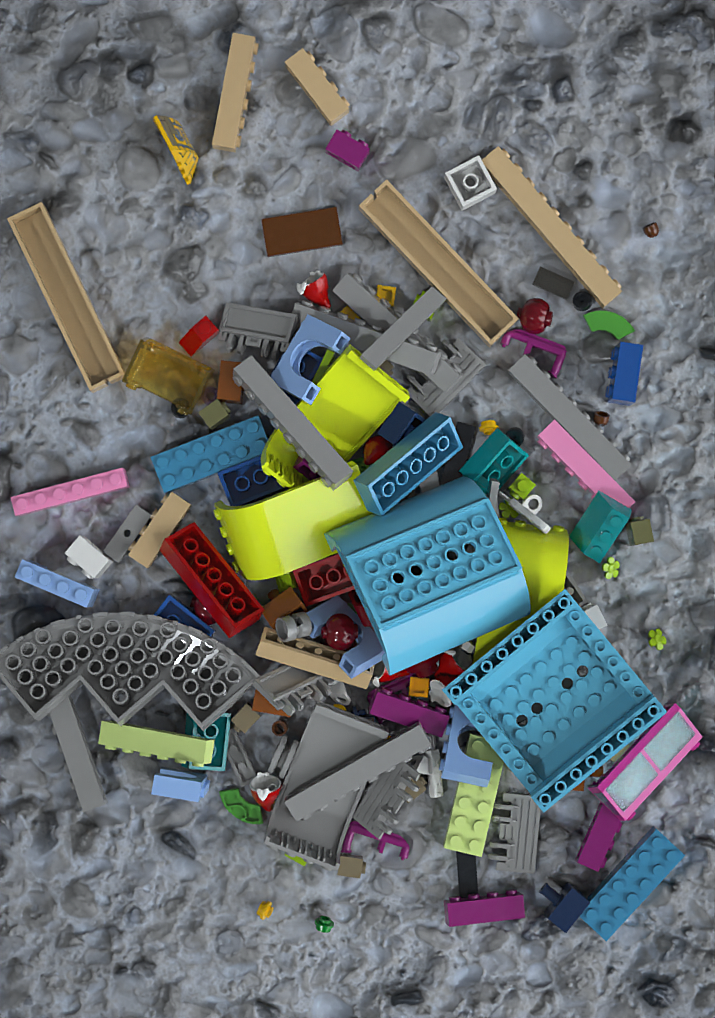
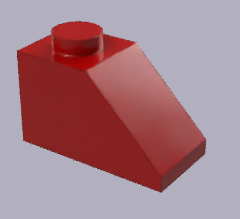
(199, 336)

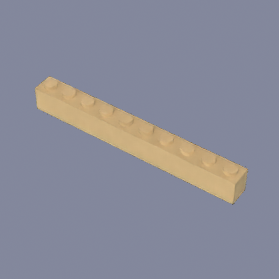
(551, 228)

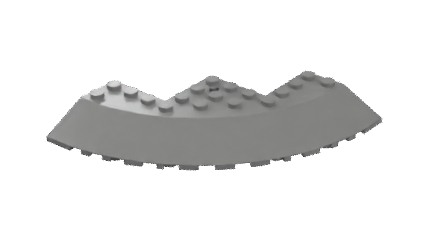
(126, 657)

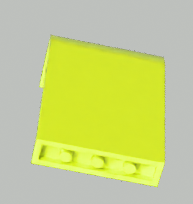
(345, 413)
(288, 527)
(544, 568)

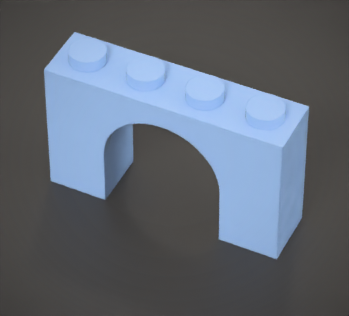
(310, 335)
(57, 584)
(368, 650)
(456, 764)
(180, 784)

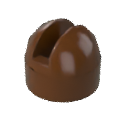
(651, 230)
(601, 417)
(277, 730)

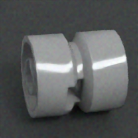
(293, 626)

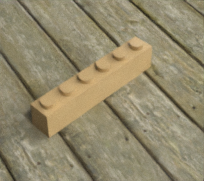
(234, 92)
(308, 657)

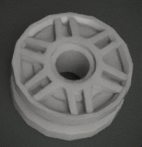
(283, 756)

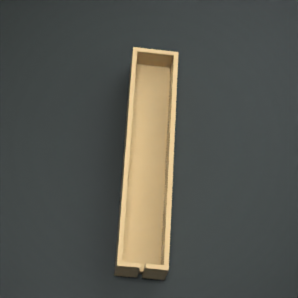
(438, 263)
(66, 297)

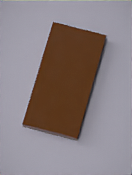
(302, 232)

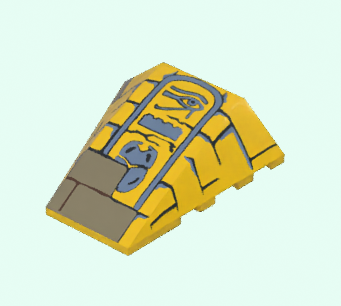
(178, 145)

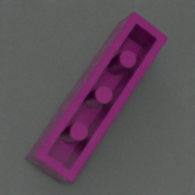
(408, 711)
(598, 839)
(484, 909)

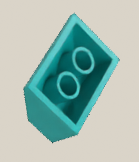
(494, 459)
(600, 526)
(217, 731)

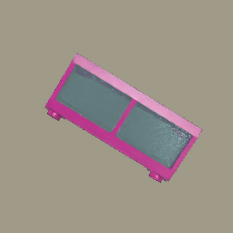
(646, 763)

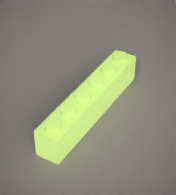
(156, 742)

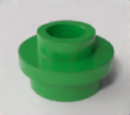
(324, 924)

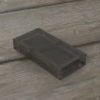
(553, 283)

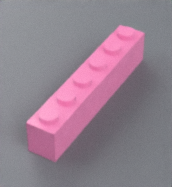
(581, 464)
(70, 492)

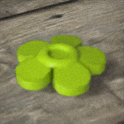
(507, 510)
(610, 568)
(656, 639)

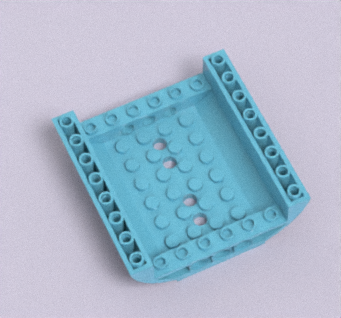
(449, 598)
(577, 724)

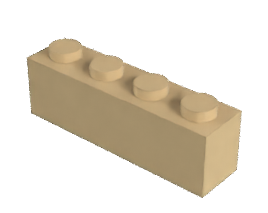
(317, 87)
(162, 525)

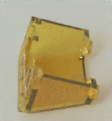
(168, 375)

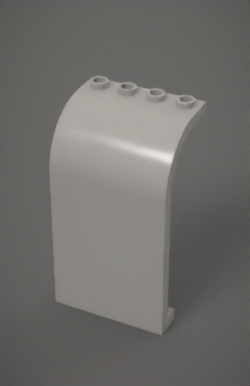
(326, 743)

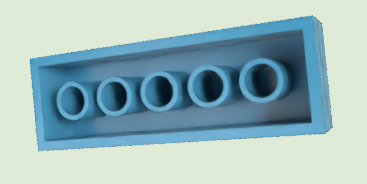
(209, 454)
(408, 464)
(630, 883)

